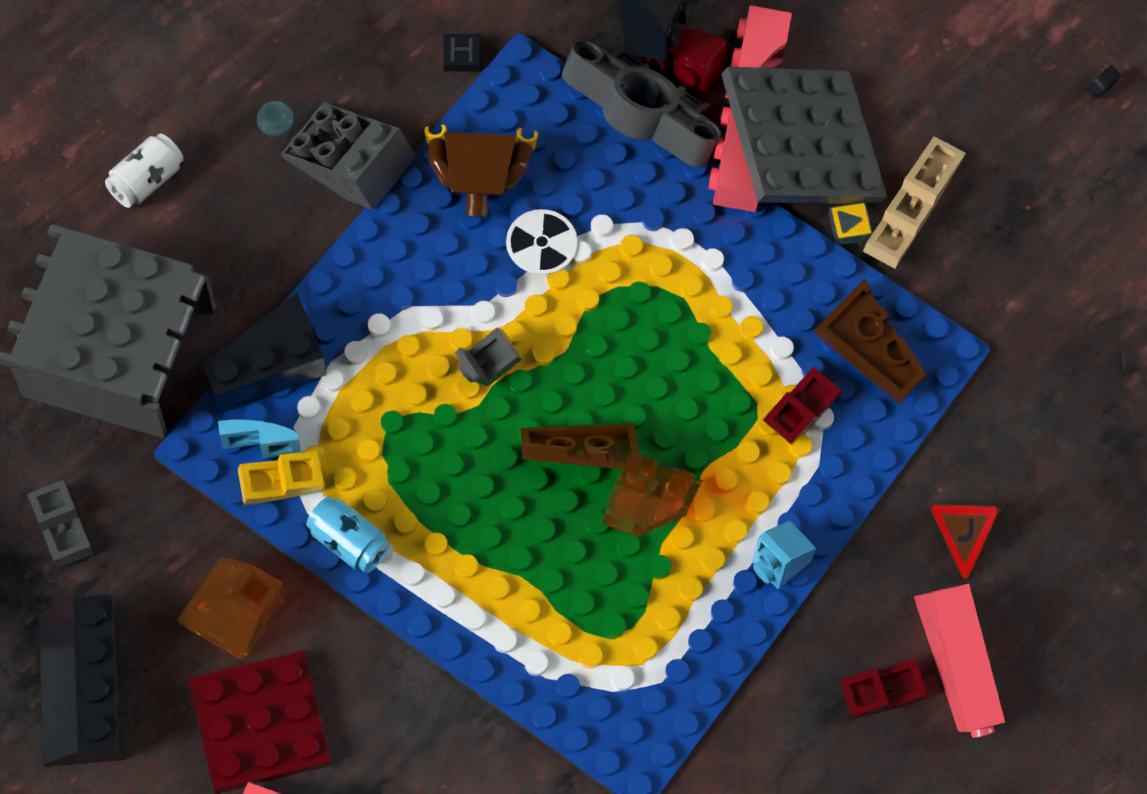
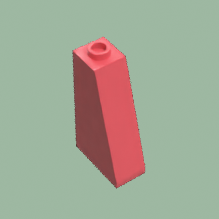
(961, 658)

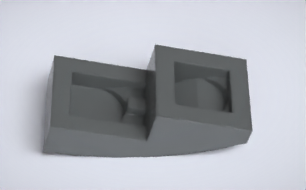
(60, 524)

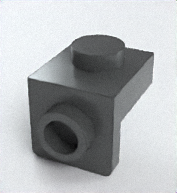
(488, 358)

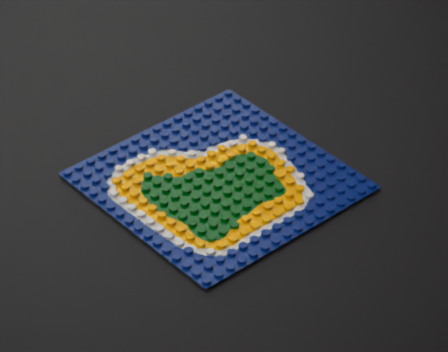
(659, 321)

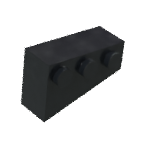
(266, 358)

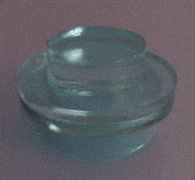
(275, 118)

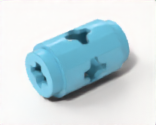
(348, 534)

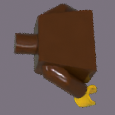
(479, 164)

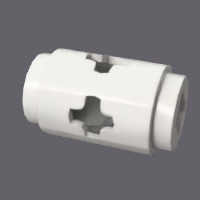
(130, 177)

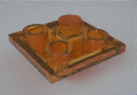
(650, 497)
(234, 606)

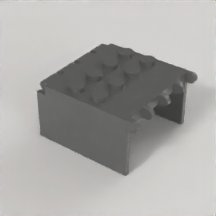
(105, 329)

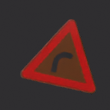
(966, 532)

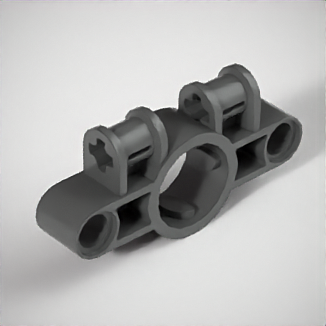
(675, 117)

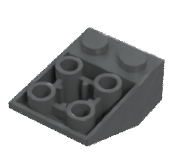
(350, 154)

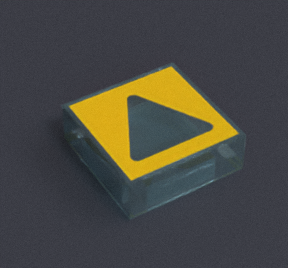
(850, 223)

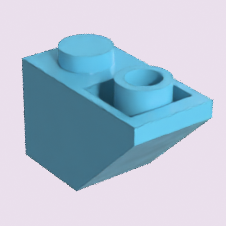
(782, 554)

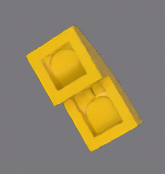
(280, 479)

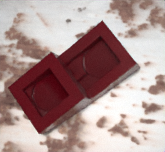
(802, 406)
(884, 689)

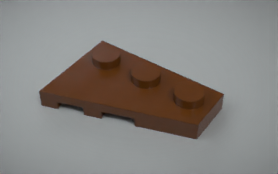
(868, 341)
(586, 445)

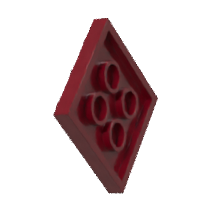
(259, 722)

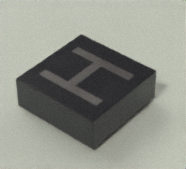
(461, 52)

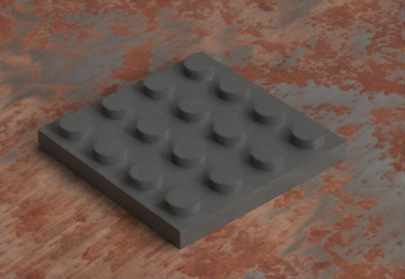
(803, 136)

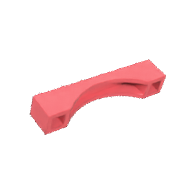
(763, 46)

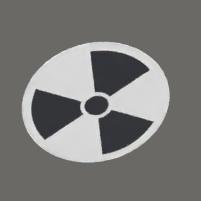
(541, 241)

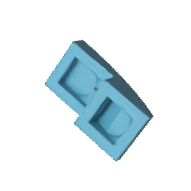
(271, 437)

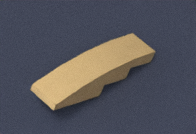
(914, 202)

